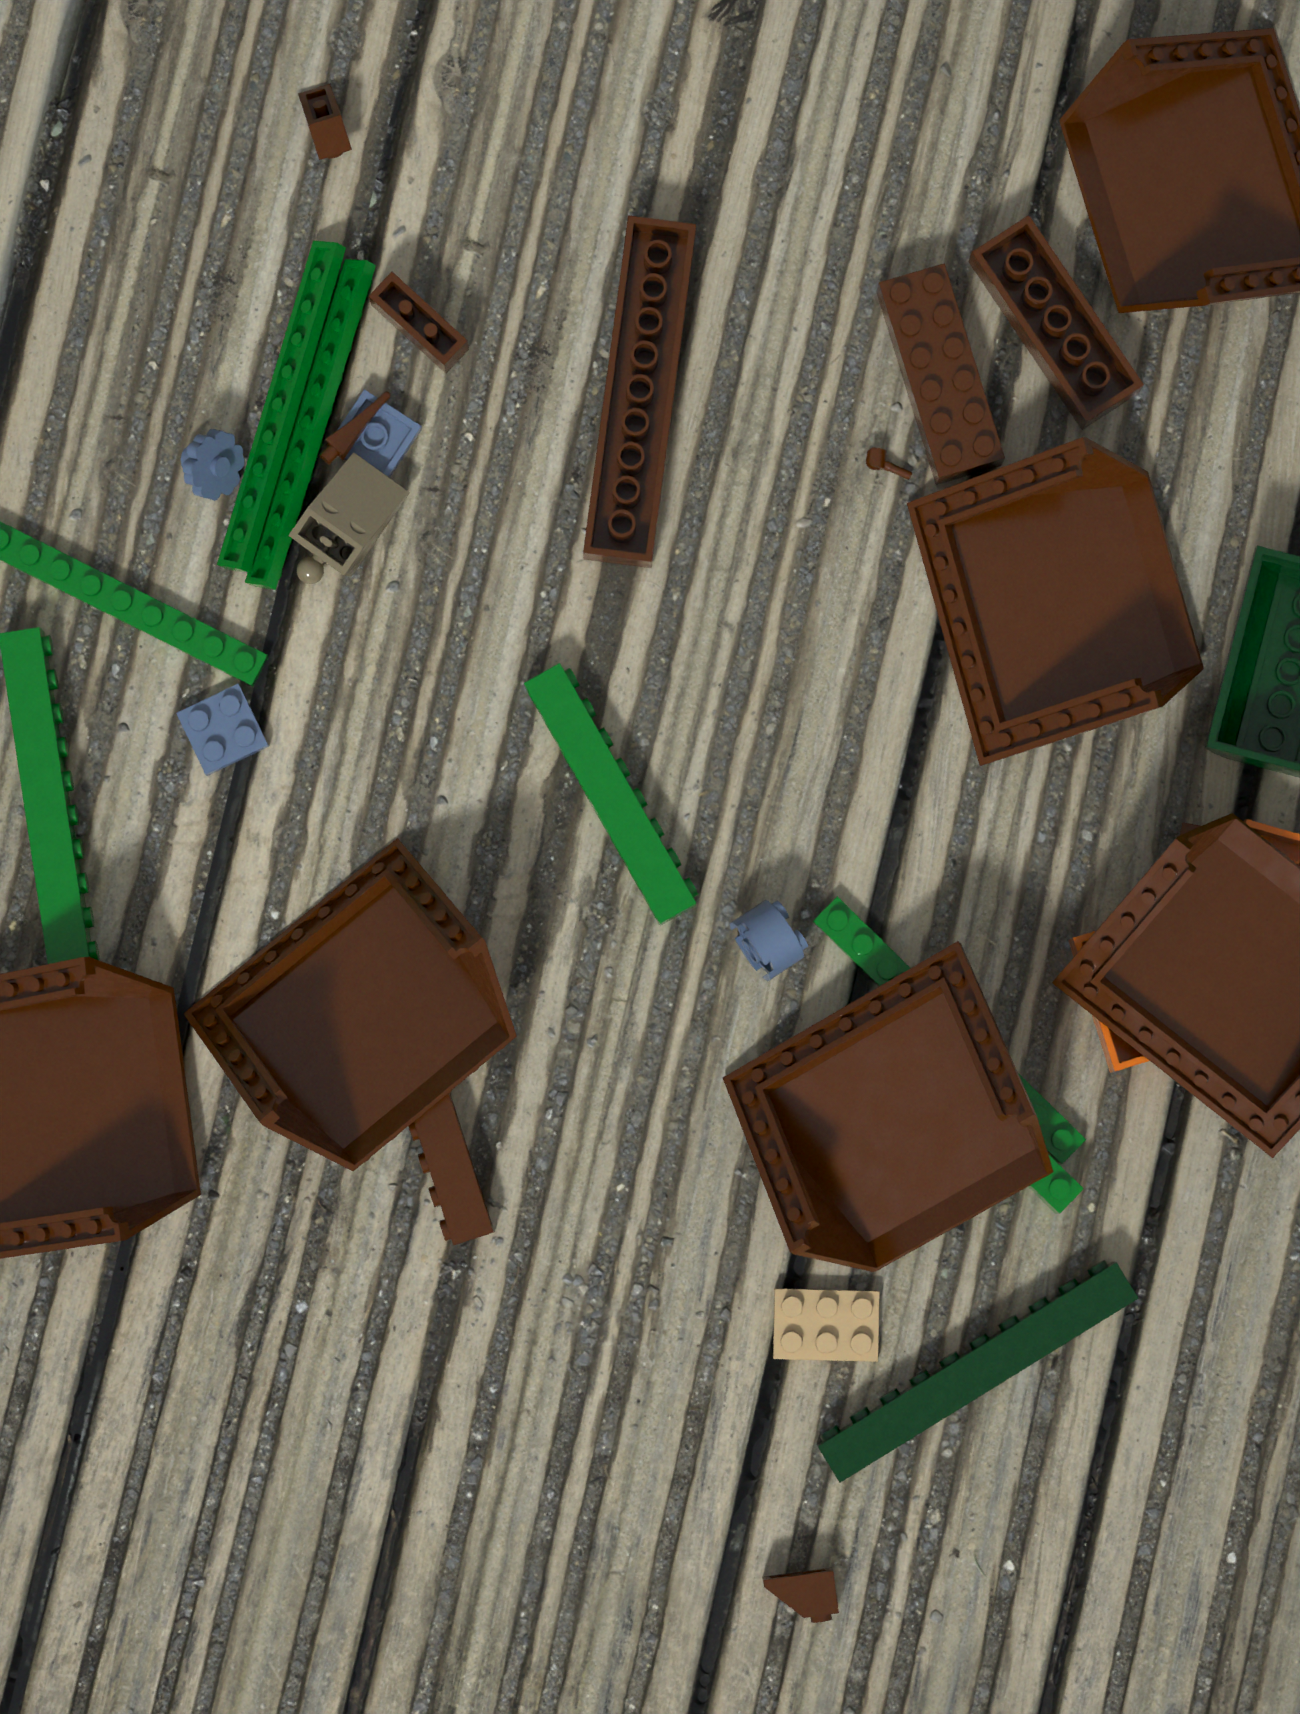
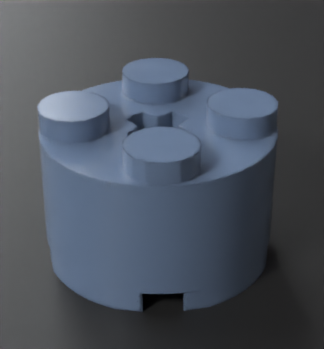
(769, 939)

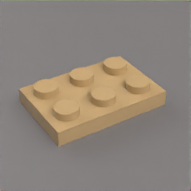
(826, 1325)

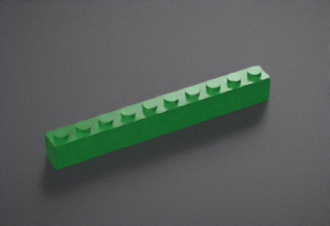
(46, 795)

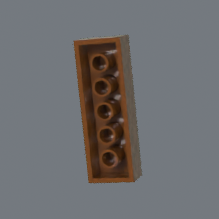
(1055, 322)
(940, 374)

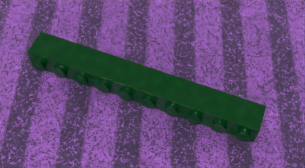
(976, 1370)

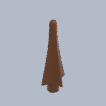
(343, 439)

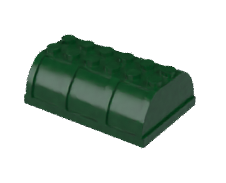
(1260, 687)

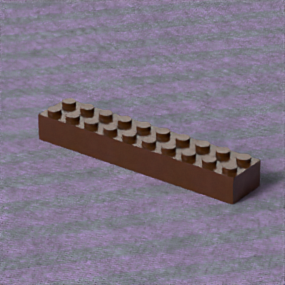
(639, 392)

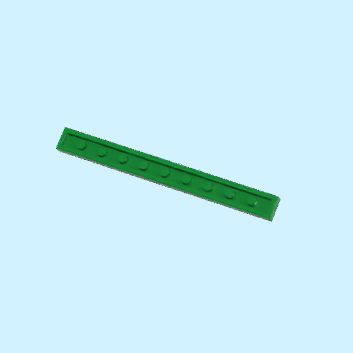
(281, 406)
(311, 422)
(130, 605)
(883, 964)

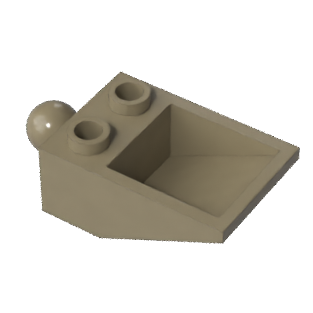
(353, 513)

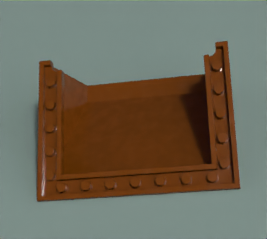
(1191, 169)
(1055, 597)
(1208, 975)
(358, 1012)
(90, 1107)
(890, 1119)

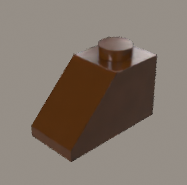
(325, 122)
(806, 1592)

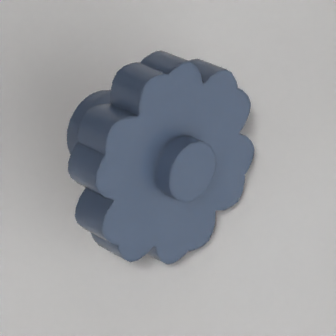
(212, 464)

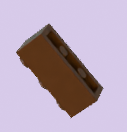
(419, 322)

